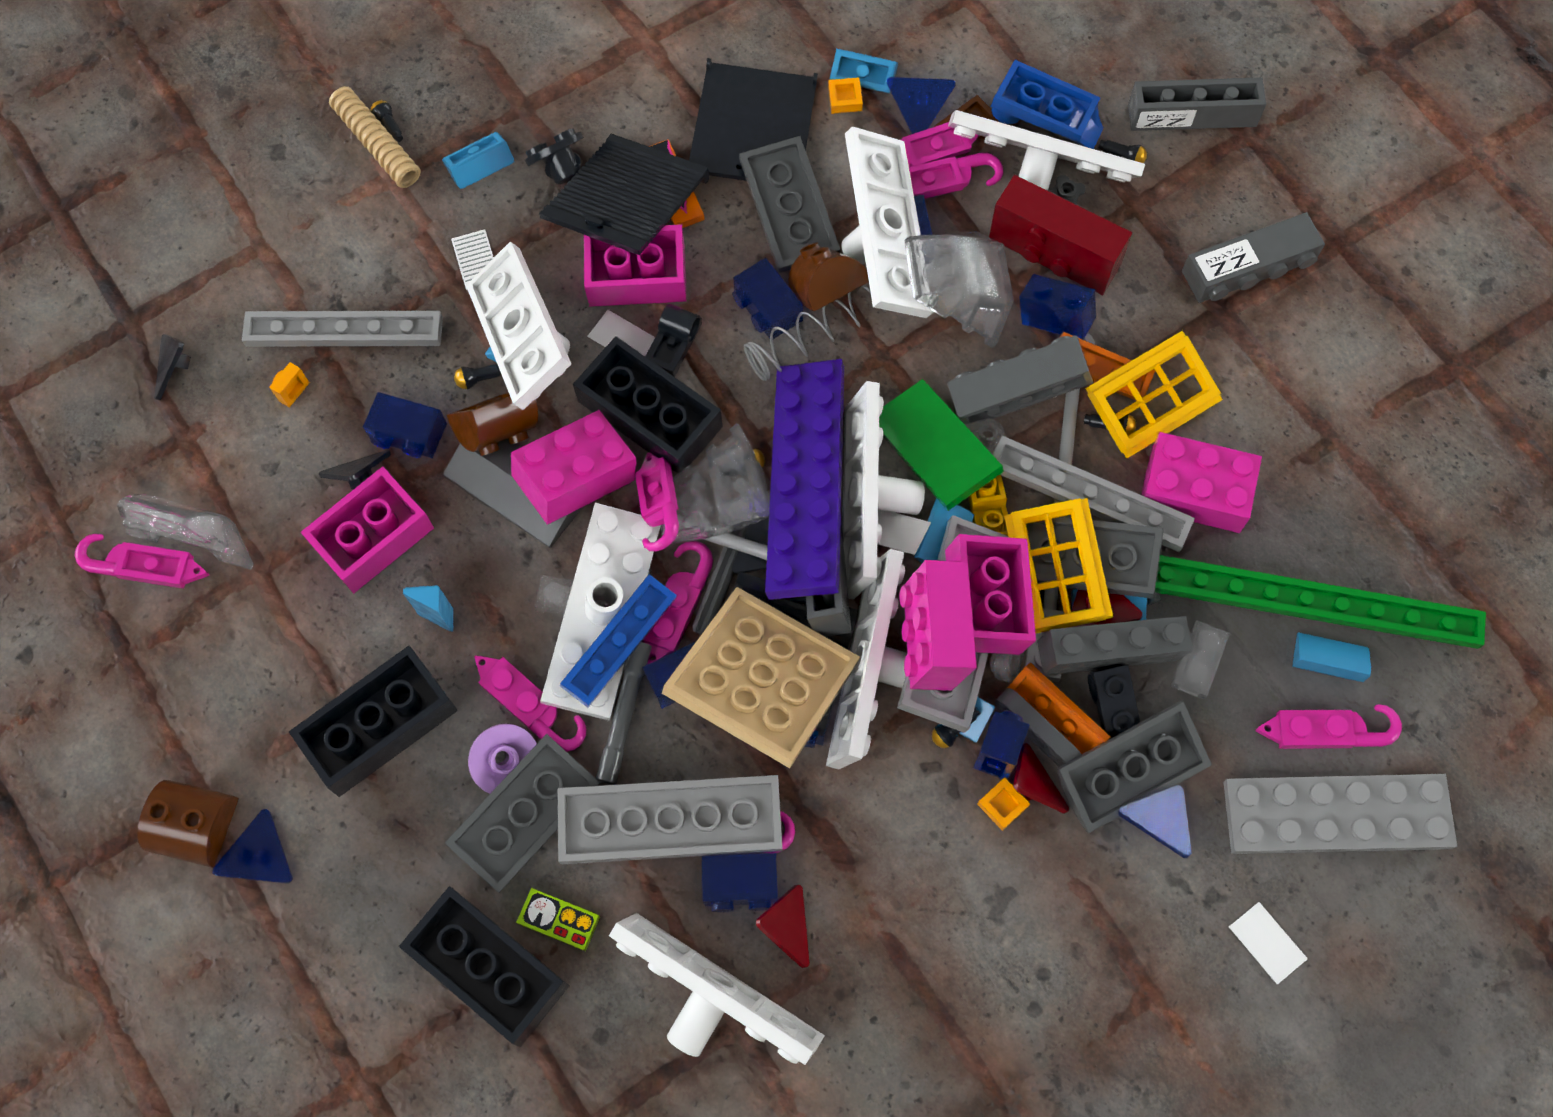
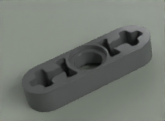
(1040, 731)

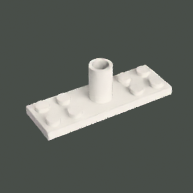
(1044, 150)
(885, 219)
(518, 326)
(867, 491)
(608, 570)
(875, 664)
(713, 995)

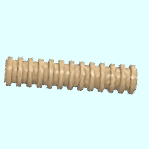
(374, 137)

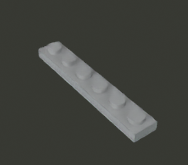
(342, 328)
(1104, 497)

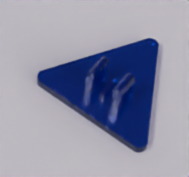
(920, 99)
(1162, 818)
(256, 854)

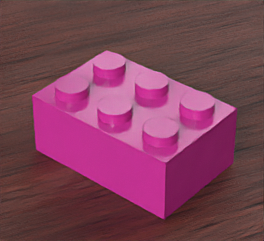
(626, 278)
(573, 466)
(1202, 480)
(368, 529)
(998, 591)
(938, 625)

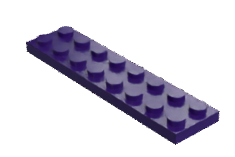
(806, 481)

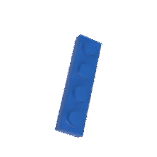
(618, 641)

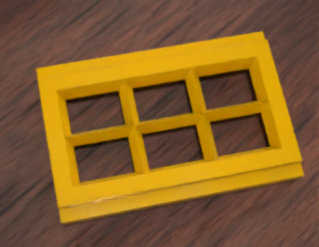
(1140, 366)
(1089, 556)

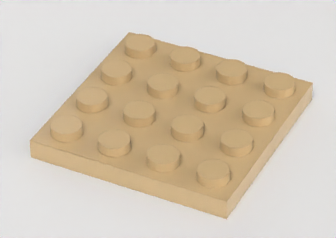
(761, 676)

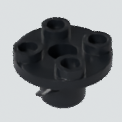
(559, 158)

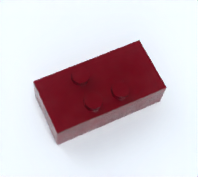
(1059, 234)

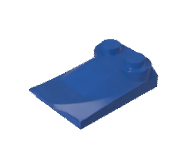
(1048, 104)

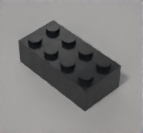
(648, 404)
(372, 721)
(484, 966)

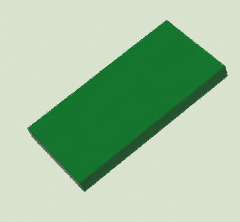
(937, 445)

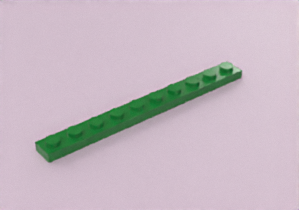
(1321, 602)

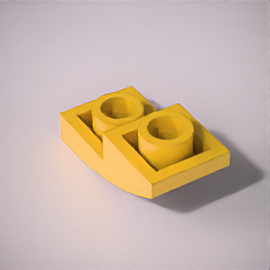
(989, 506)

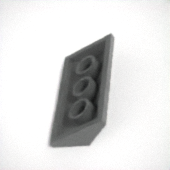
(491, 482)
(1133, 766)

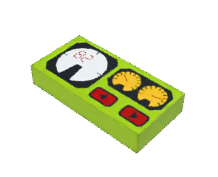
(558, 919)

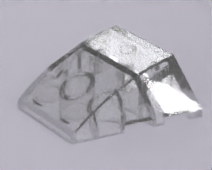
(962, 278)
(721, 491)
(155, 516)

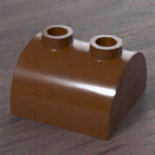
(824, 276)
(492, 421)
(185, 822)

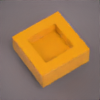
(845, 95)
(289, 384)
(1003, 804)

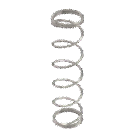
(750, 346)

